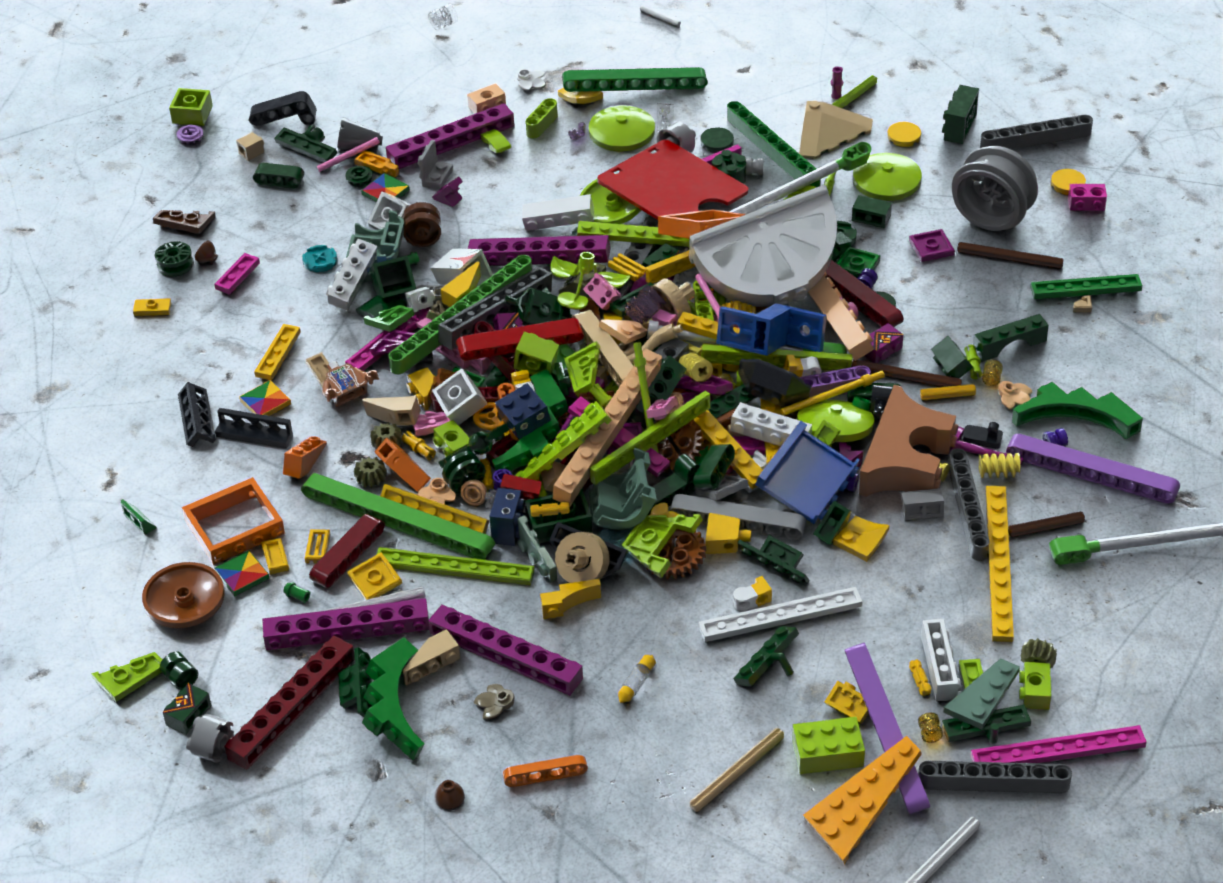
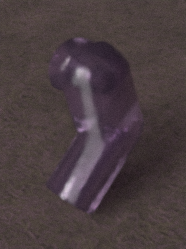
(580, 132)

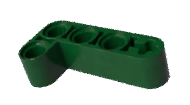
(678, 483)

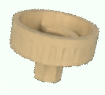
(674, 296)
(571, 556)

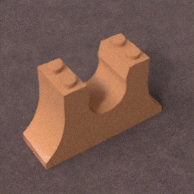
(892, 460)

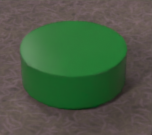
(861, 403)

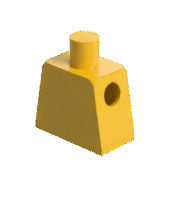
(723, 534)

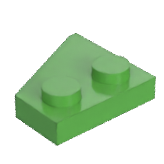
(391, 318)

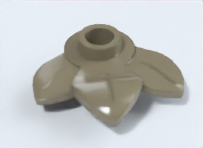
(494, 700)

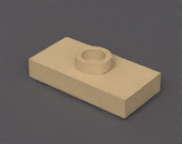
(318, 367)

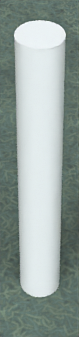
(663, 17)

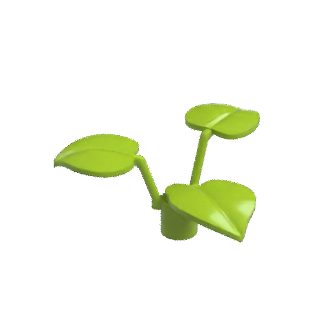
(585, 265)

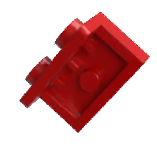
(529, 488)

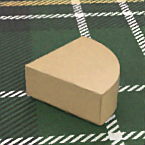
(1083, 305)

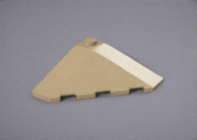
(828, 126)

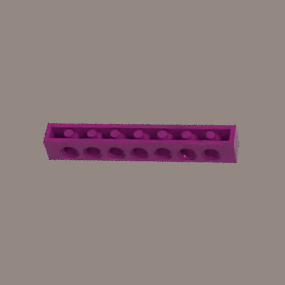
(451, 135)
(543, 249)
(345, 624)
(508, 650)

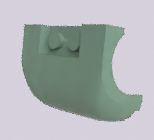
(386, 239)
(624, 497)

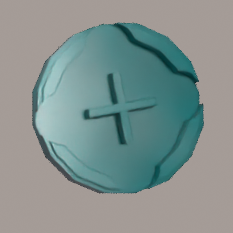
(319, 258)

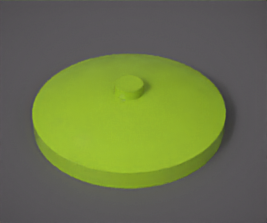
(621, 128)
(887, 177)
(608, 205)
(851, 420)

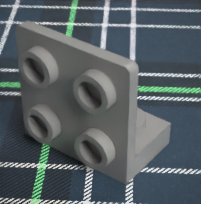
(432, 172)

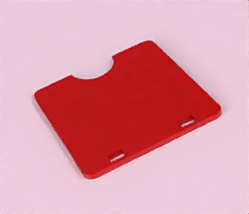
(670, 181)

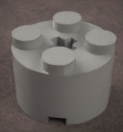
(679, 134)
(209, 737)

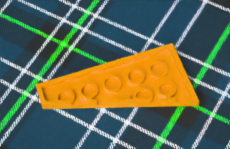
(858, 802)

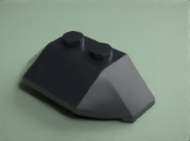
(772, 383)
(616, 553)

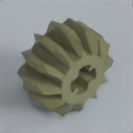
(385, 431)
(370, 472)
(1038, 652)

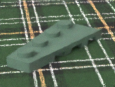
(983, 695)

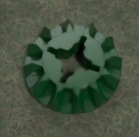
(363, 175)

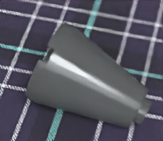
(354, 134)

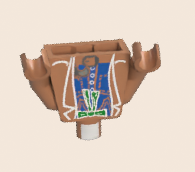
(346, 383)

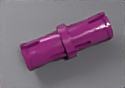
(836, 82)

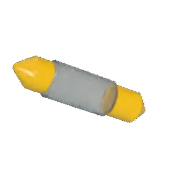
(636, 678)

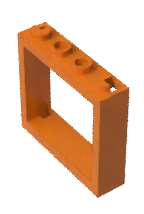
(690, 223)
(223, 500)

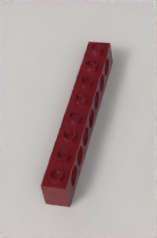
(289, 702)

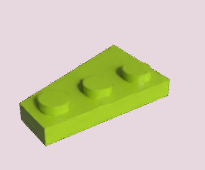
(583, 368)
(125, 679)

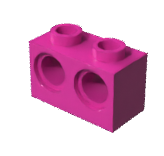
(1087, 197)

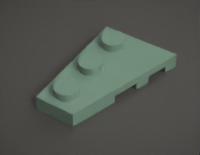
(537, 555)

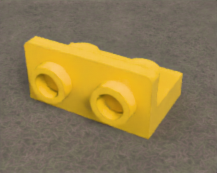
(847, 701)

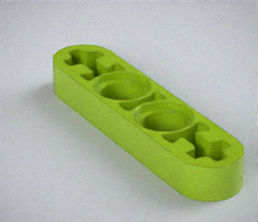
(702, 305)

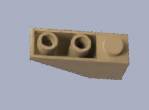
(393, 409)
(433, 655)

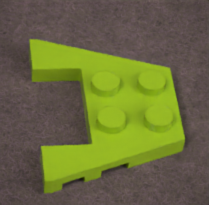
(651, 536)

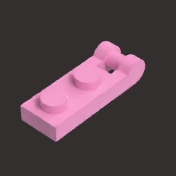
(661, 408)

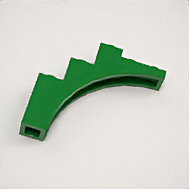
(1079, 404)
(533, 443)
(386, 714)

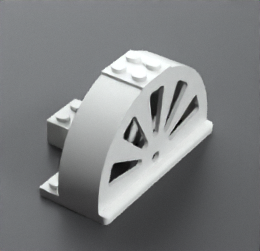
(769, 252)

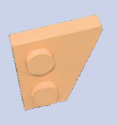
(623, 330)

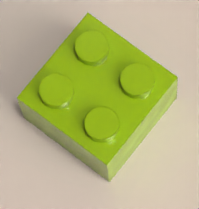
(191, 106)
(535, 354)

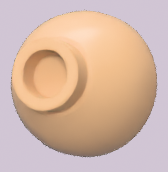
(473, 492)

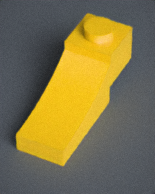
(569, 595)

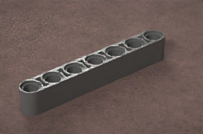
(1038, 132)
(968, 505)
(995, 776)

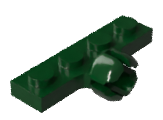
(307, 143)
(479, 442)

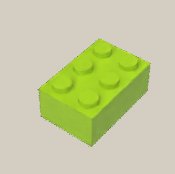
(828, 745)

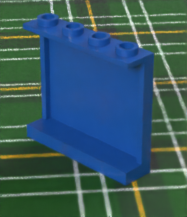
(806, 474)

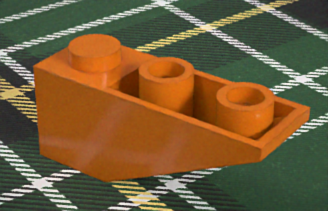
(302, 457)
(402, 464)

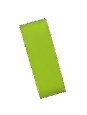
(541, 118)

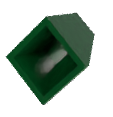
(392, 277)

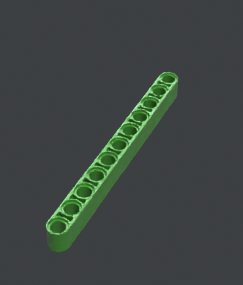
(426, 339)
(398, 516)

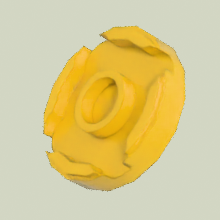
(904, 134)
(1064, 177)

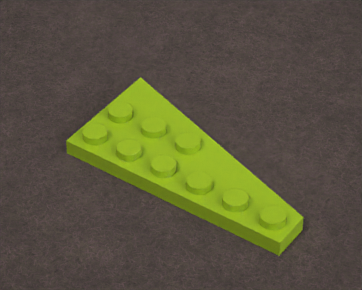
(567, 440)

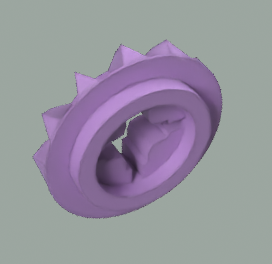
(195, 132)

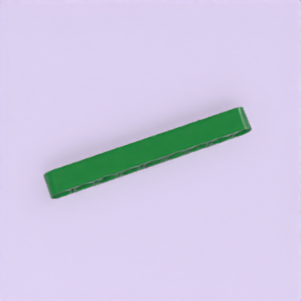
(634, 79)
(769, 142)

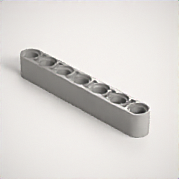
(757, 519)

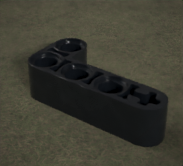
(283, 107)

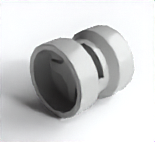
(754, 166)

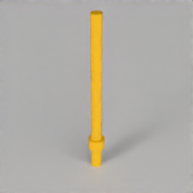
(864, 380)

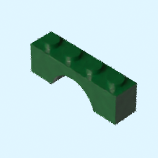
(992, 341)

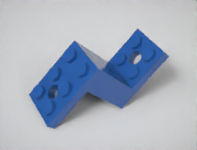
(771, 329)

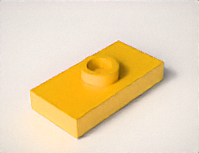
(152, 307)

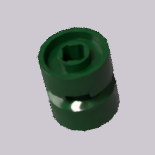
(178, 670)

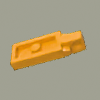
(377, 163)

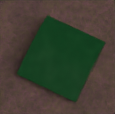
(376, 304)

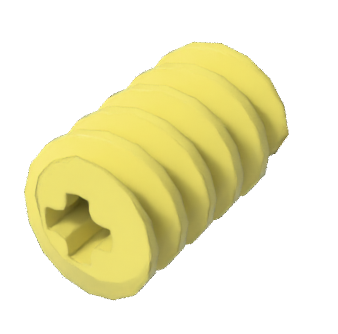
(696, 367)
(994, 465)

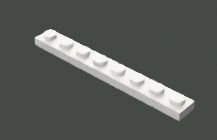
(780, 614)

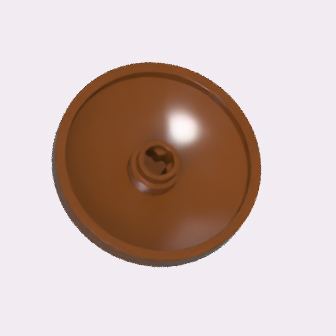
(183, 595)

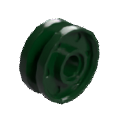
(174, 258)
(462, 468)

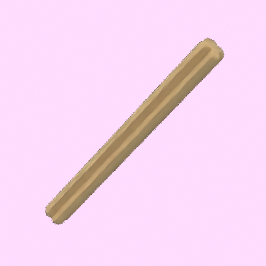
(736, 770)

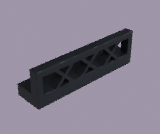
(191, 414)
(254, 431)

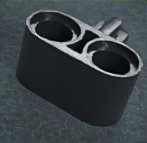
(879, 399)

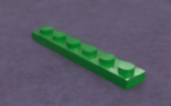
(1086, 286)

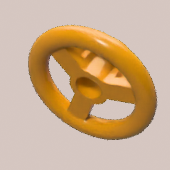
(491, 418)

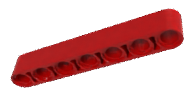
(507, 340)

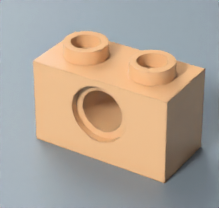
(486, 98)

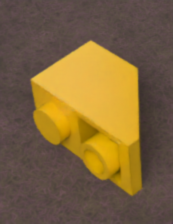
(421, 385)

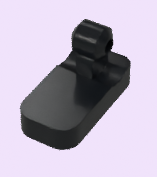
(982, 436)

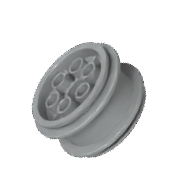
(994, 188)

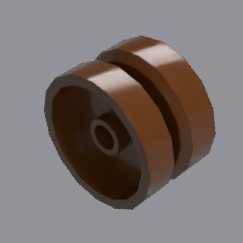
(422, 224)

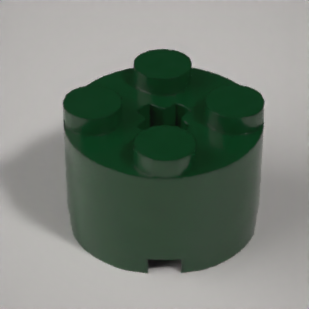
(731, 164)

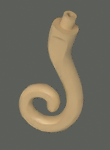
(660, 336)

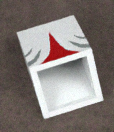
(458, 261)

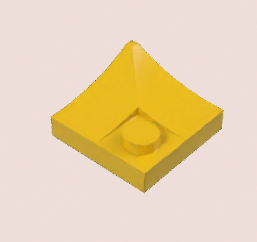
(580, 97)
(861, 537)

